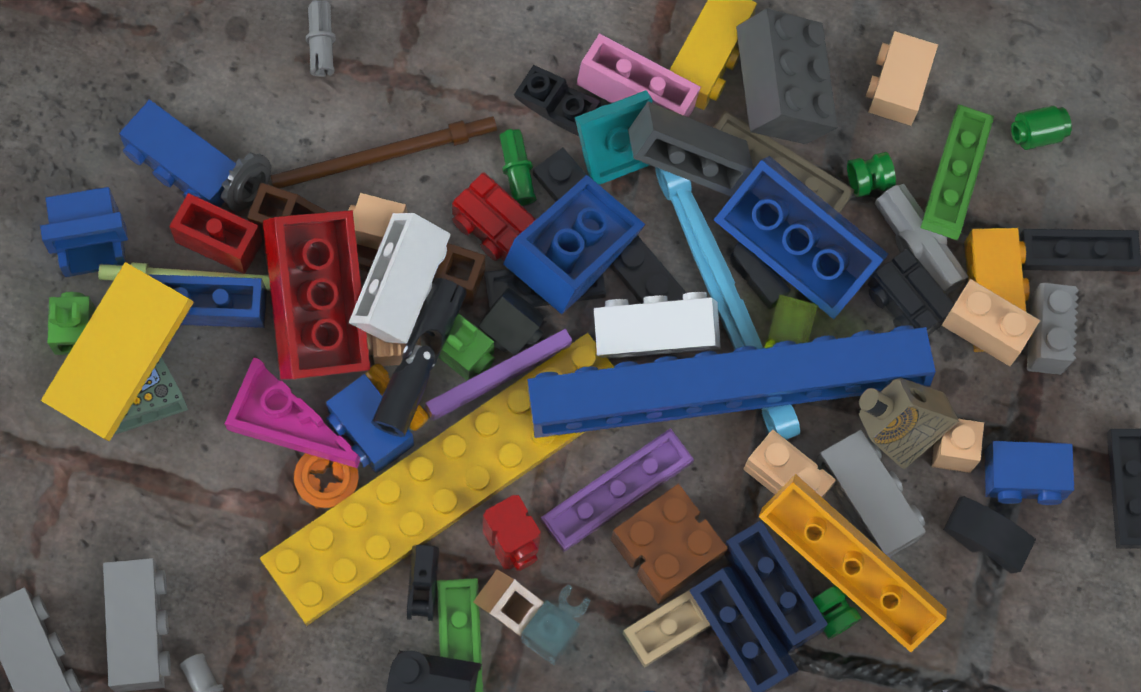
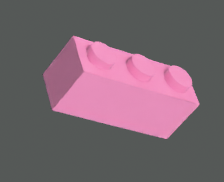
(619, 72)

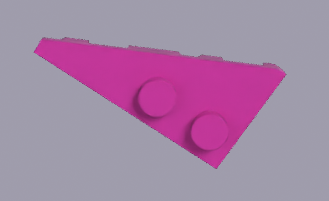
(275, 415)

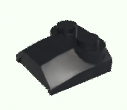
(431, 673)

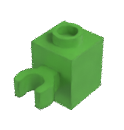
(67, 320)
(467, 349)

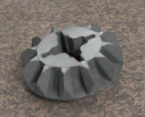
(245, 181)

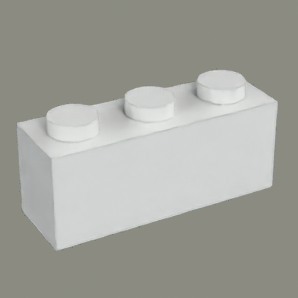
(400, 278)
(657, 326)

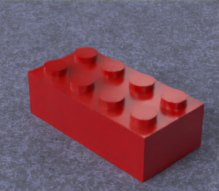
(314, 294)

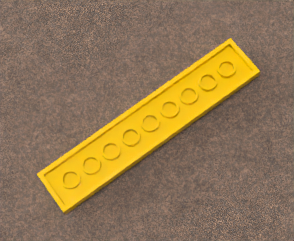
(420, 495)

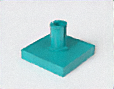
(607, 138)

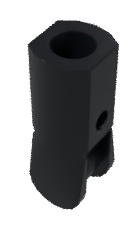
(758, 275)
(422, 577)

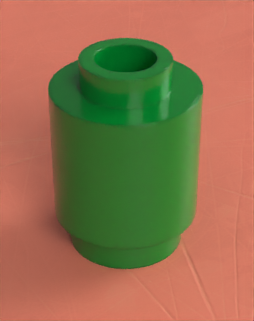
(1041, 127)

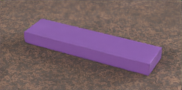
(497, 375)
(617, 490)

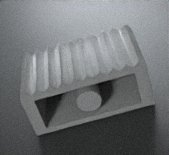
(1053, 340)

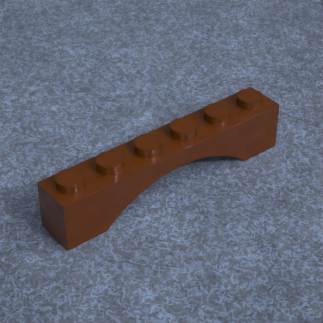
(459, 265)

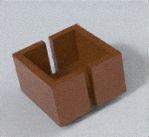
(669, 542)

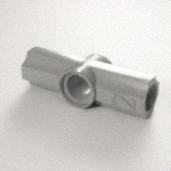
(929, 248)

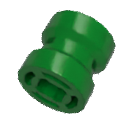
(871, 174)
(840, 618)

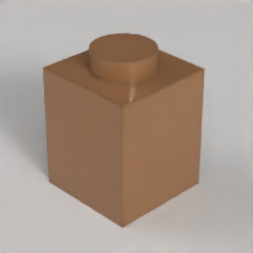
(508, 602)

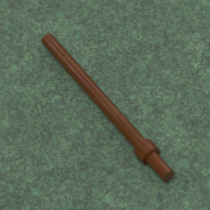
(455, 133)

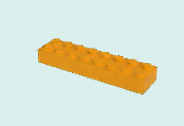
(853, 563)

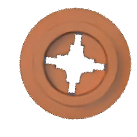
(310, 487)

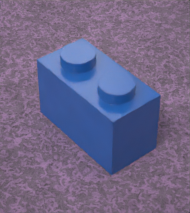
(352, 415)
(1029, 471)

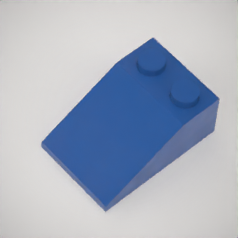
(572, 243)

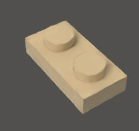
(666, 628)

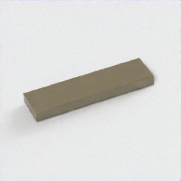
(761, 146)

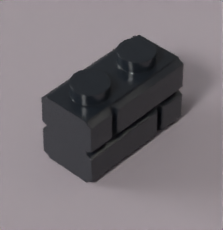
(910, 293)

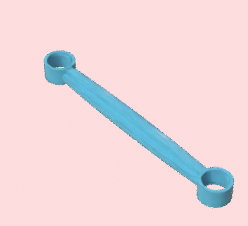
(721, 286)

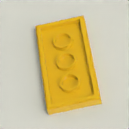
(117, 351)

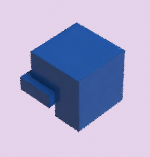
(85, 231)

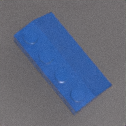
(800, 236)

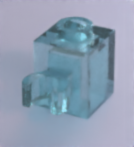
(553, 627)

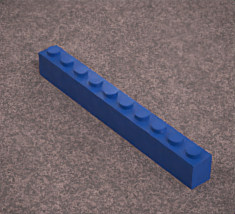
(727, 381)

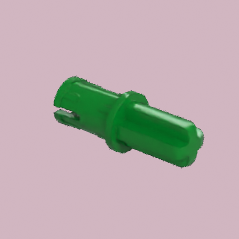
(517, 167)

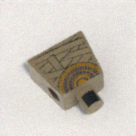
(905, 419)

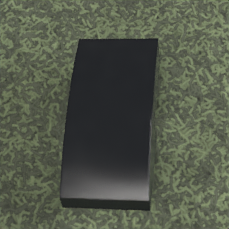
(553, 99)
(988, 531)

